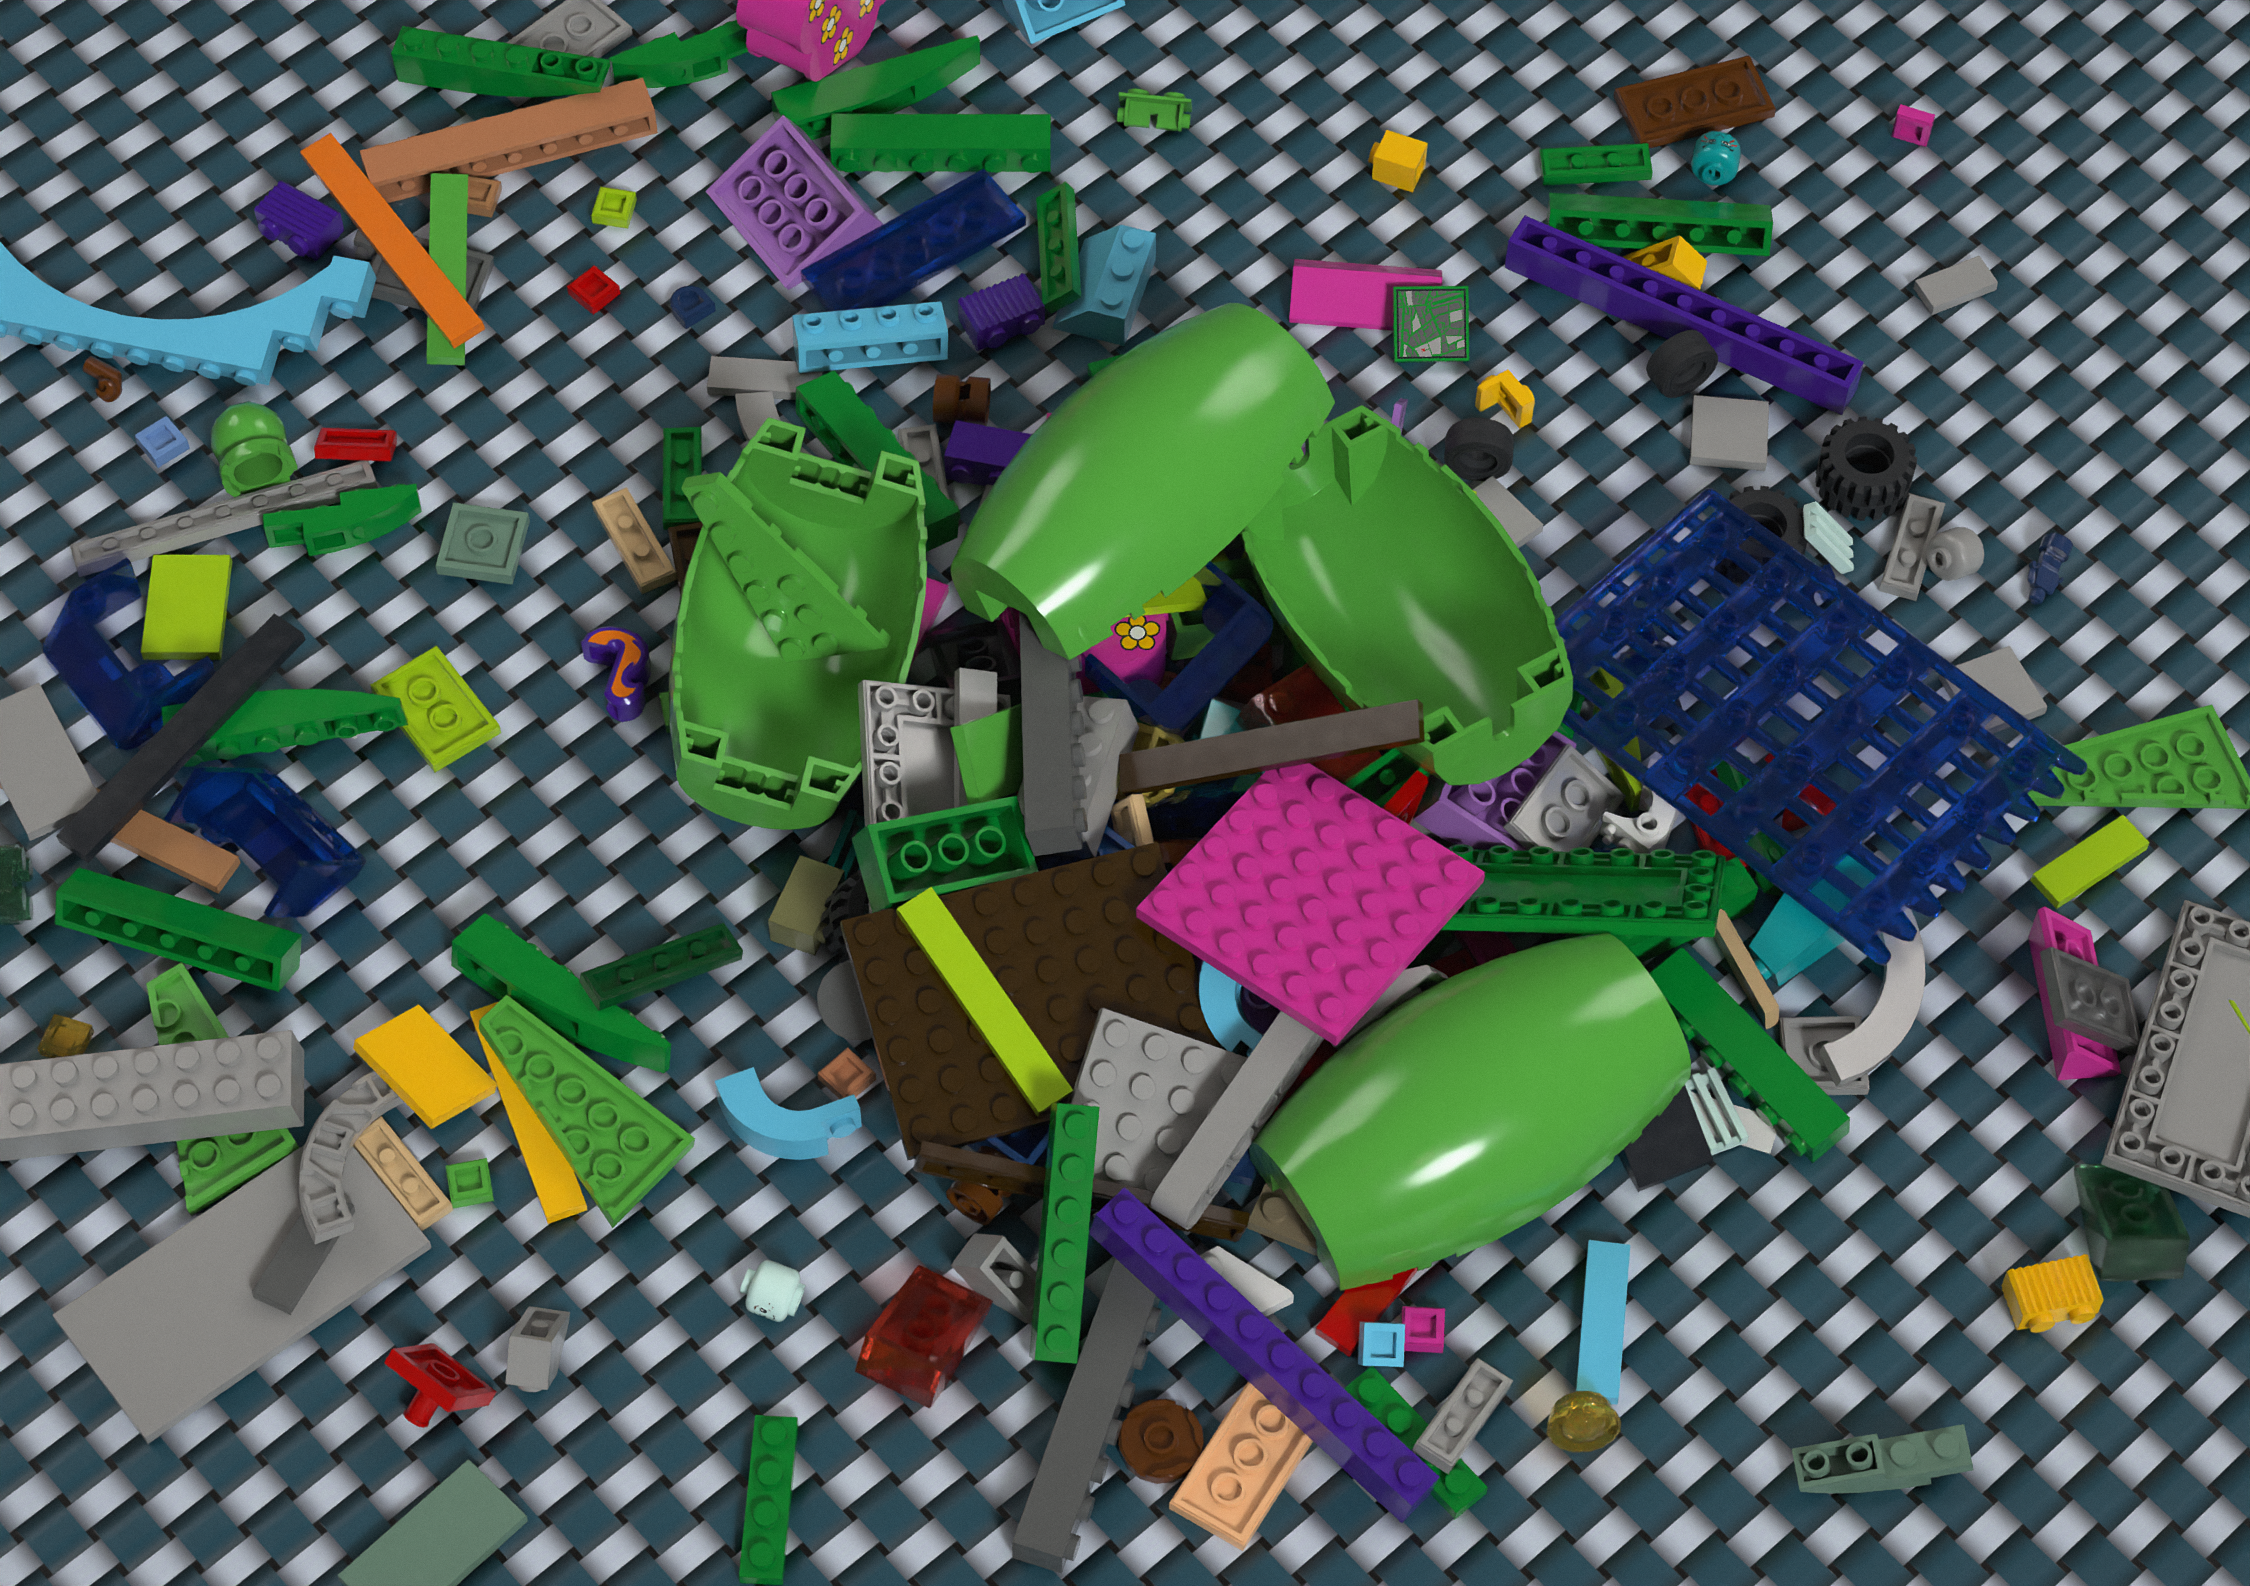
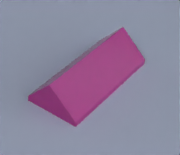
(1351, 292)
(2072, 1054)

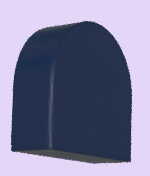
(691, 305)

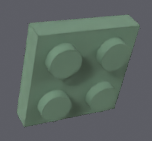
(482, 543)

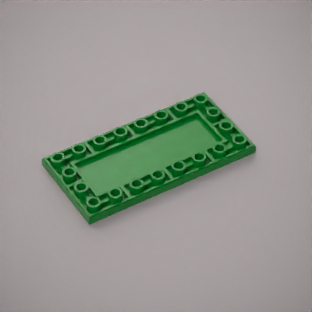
(1593, 892)

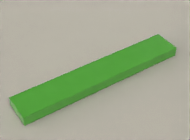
(449, 252)

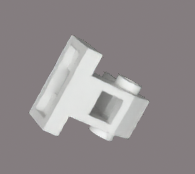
(1629, 831)

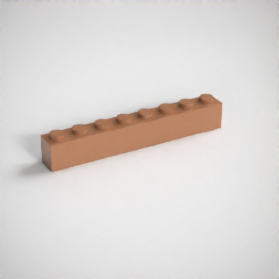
(512, 140)

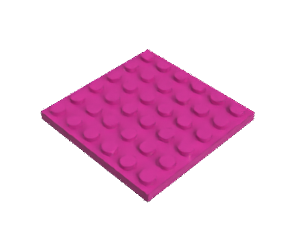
(1310, 897)

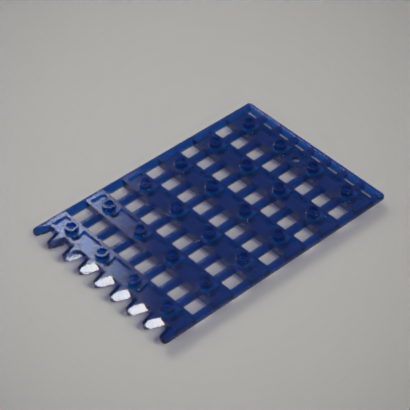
(1820, 743)

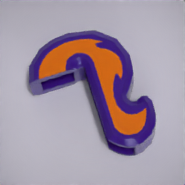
(630, 671)

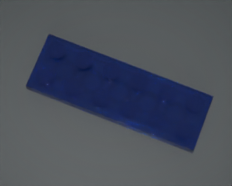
(915, 246)

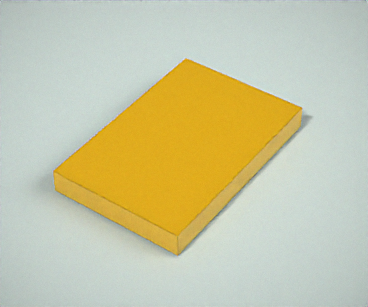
(424, 1066)

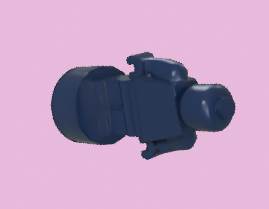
(2044, 575)

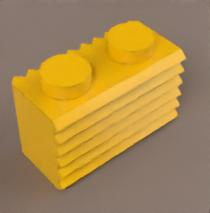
(2052, 1293)

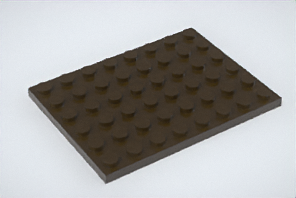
(1060, 952)

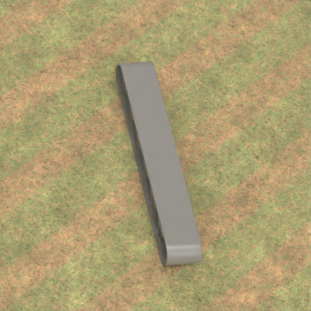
(1235, 1121)

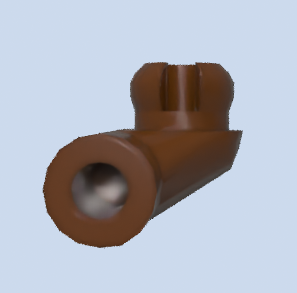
(108, 378)

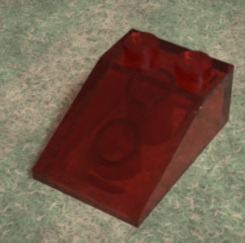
(922, 1336)

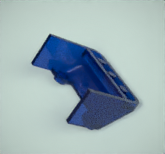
(1240, 632)
(118, 701)
(274, 830)

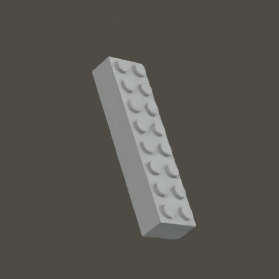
(151, 1095)

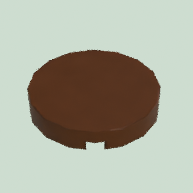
(1160, 1441)

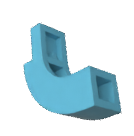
(1224, 1012)
(781, 1130)

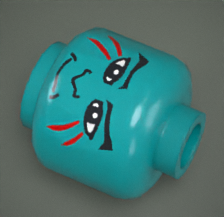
(1716, 158)

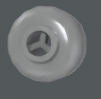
(1955, 553)

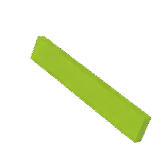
(984, 1001)

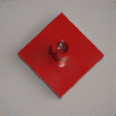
(439, 1382)

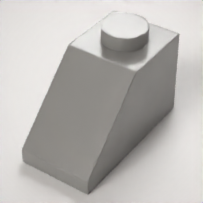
(999, 1273)
(536, 1348)

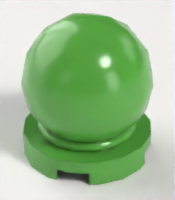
(251, 449)

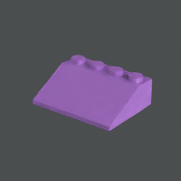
(790, 202)
(1478, 811)

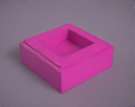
(1913, 125)
(1423, 1329)

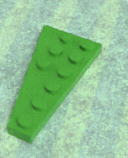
(781, 583)
(2158, 765)
(599, 1124)
(218, 1163)

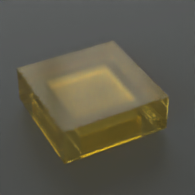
(65, 1037)

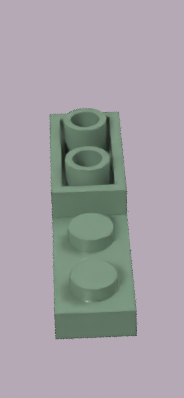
(1882, 1464)

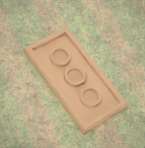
(1241, 1469)

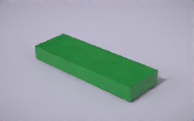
(1595, 164)
(680, 460)

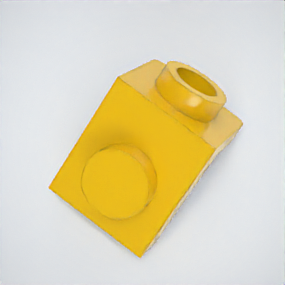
(1508, 392)

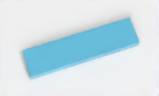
(1603, 1319)

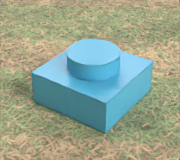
(1381, 1344)

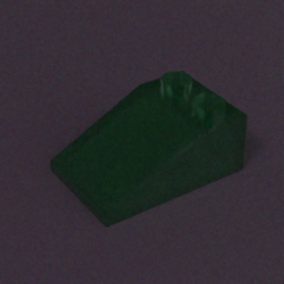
(2130, 1226)

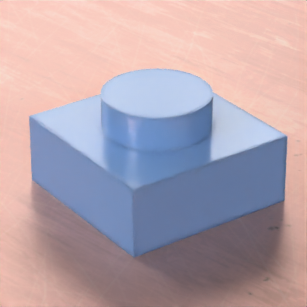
(162, 441)

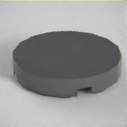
(841, 1003)

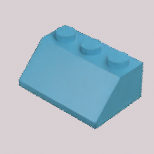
(1048, 17)
(1112, 282)

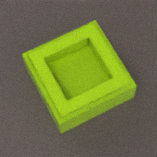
(614, 207)

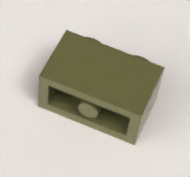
(800, 906)

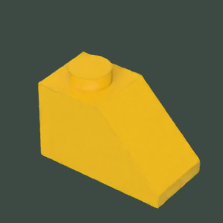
(1673, 259)

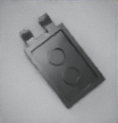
(392, 290)

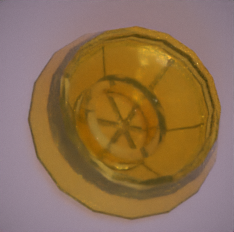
(1583, 1422)

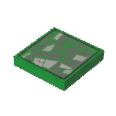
(1430, 324)

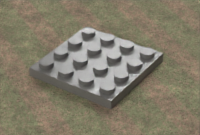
(1150, 1095)

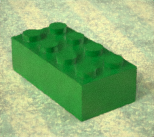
(943, 851)

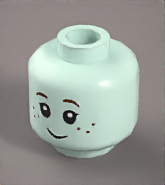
(772, 1290)

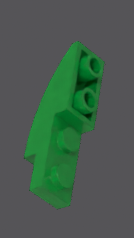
(674, 63)
(357, 520)

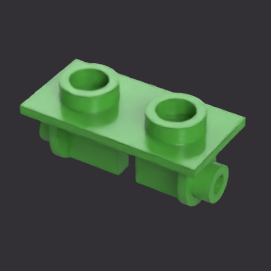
(1167, 108)

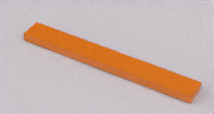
(392, 240)

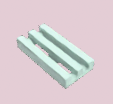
(1828, 537)
(1699, 1083)

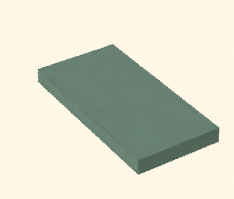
(440, 1536)

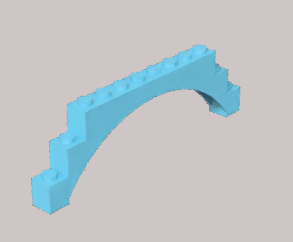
(226, 345)

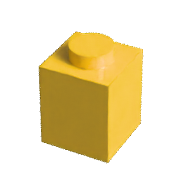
(1398, 160)

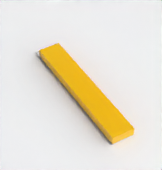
(547, 1166)

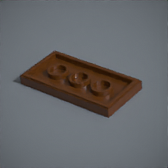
(1694, 102)

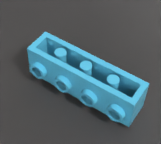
(870, 337)

